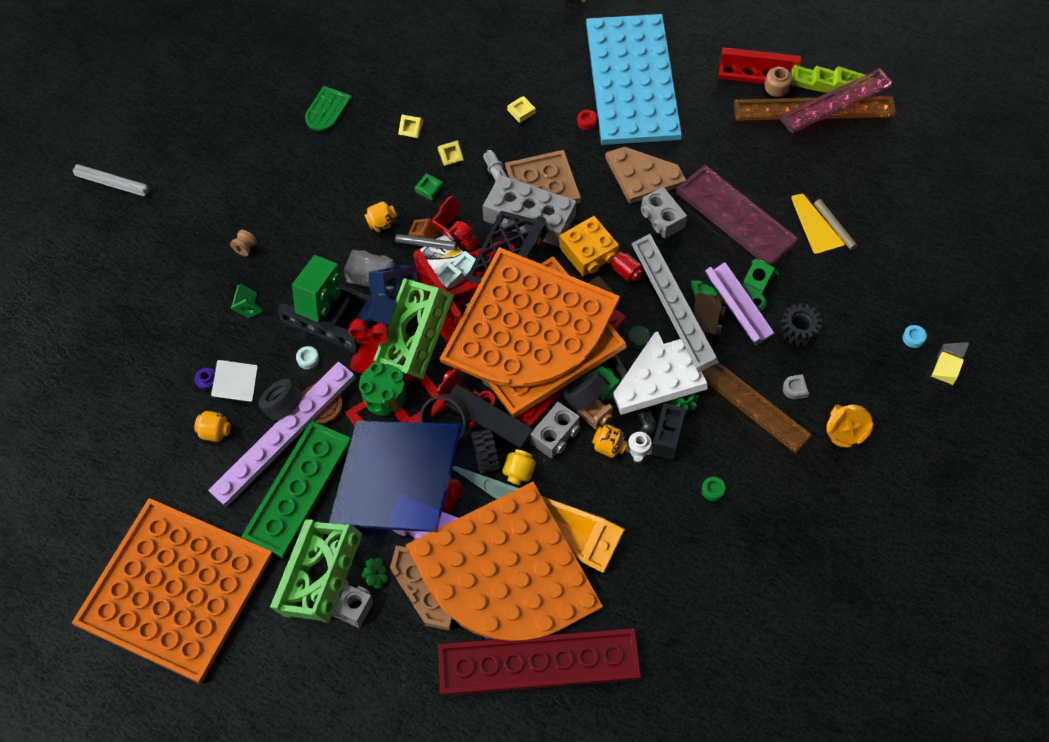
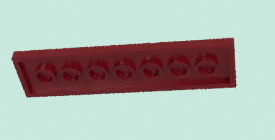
(538, 662)

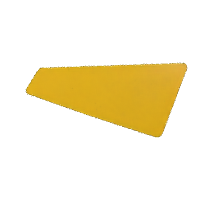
(817, 230)

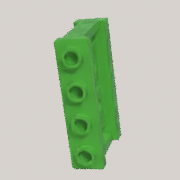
(430, 317)
(307, 552)

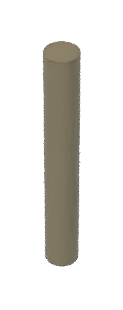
(835, 224)

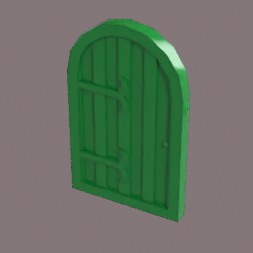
(326, 109)

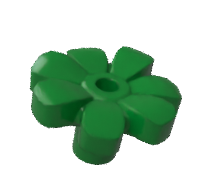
(374, 573)

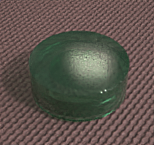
(638, 337)

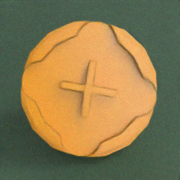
(849, 425)

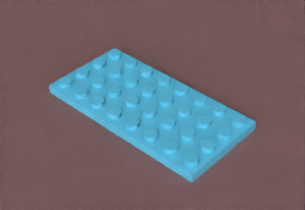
(632, 79)

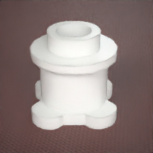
(639, 446)

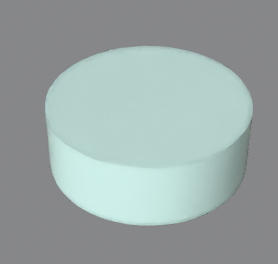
(307, 357)

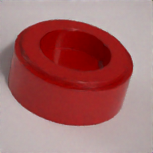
(587, 119)

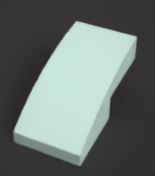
(455, 273)

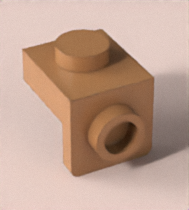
(596, 414)

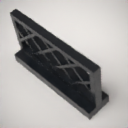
(529, 249)

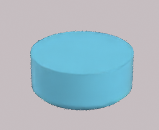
(914, 336)

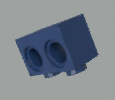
(389, 279)
(378, 310)

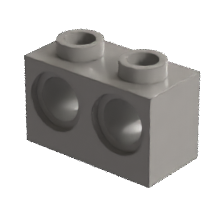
(665, 218)
(551, 428)
(347, 596)

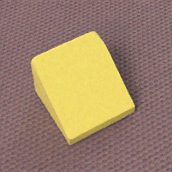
(410, 126)
(450, 153)

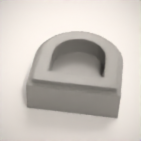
(795, 387)

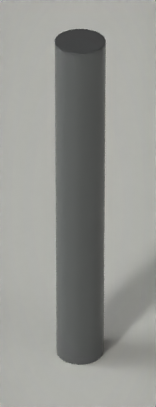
(426, 242)

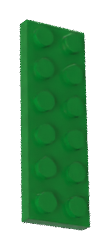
(297, 489)

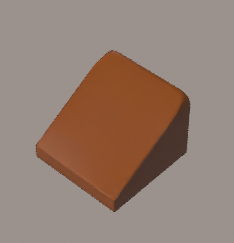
(423, 228)

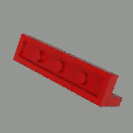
(755, 61)

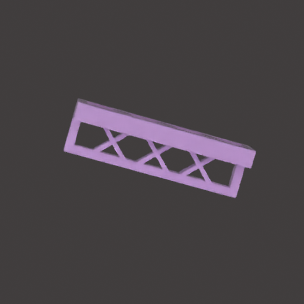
(740, 303)

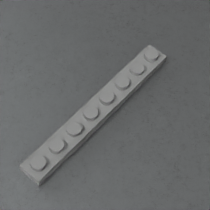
(675, 303)

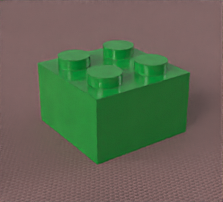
(316, 288)

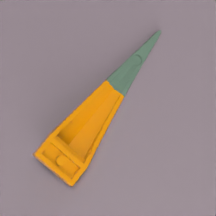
(588, 535)

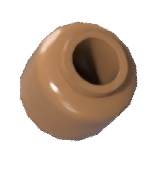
(778, 81)

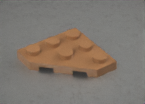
(545, 172)
(641, 173)
(416, 590)

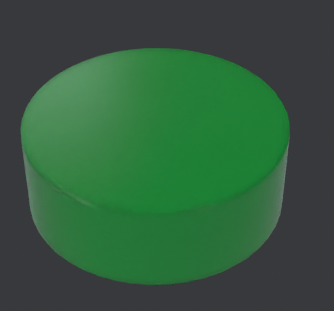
(713, 488)

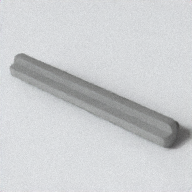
(111, 180)

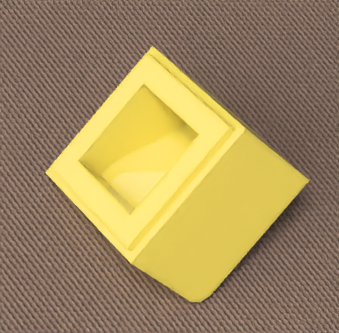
(947, 368)

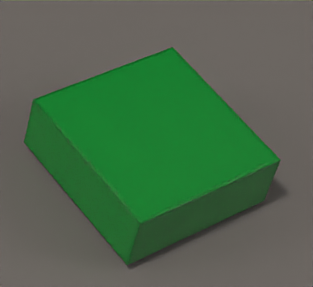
(429, 186)

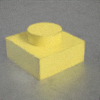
(521, 109)

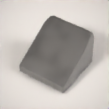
(954, 349)

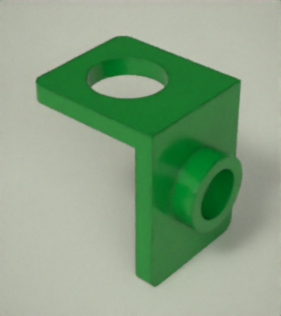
(244, 302)

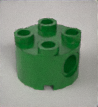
(383, 388)

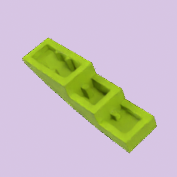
(821, 78)

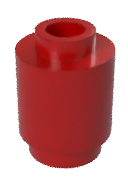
(627, 267)

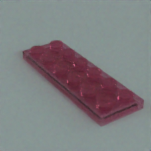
(736, 215)

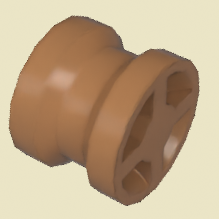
(243, 242)

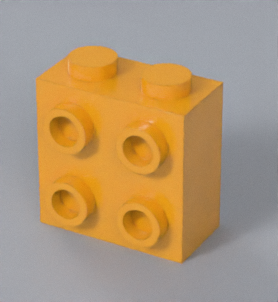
(588, 246)

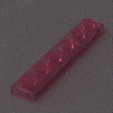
(835, 100)

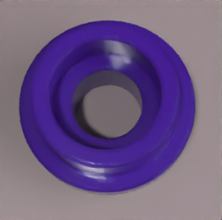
(205, 383)

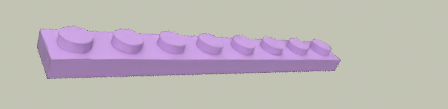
(281, 434)

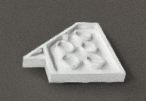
(658, 376)

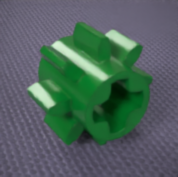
(689, 403)

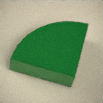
(698, 286)

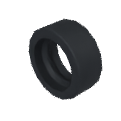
(585, 390)

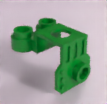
(755, 288)

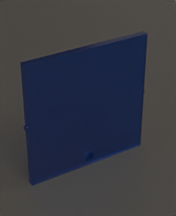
(396, 475)

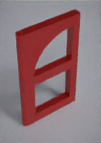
(438, 407)

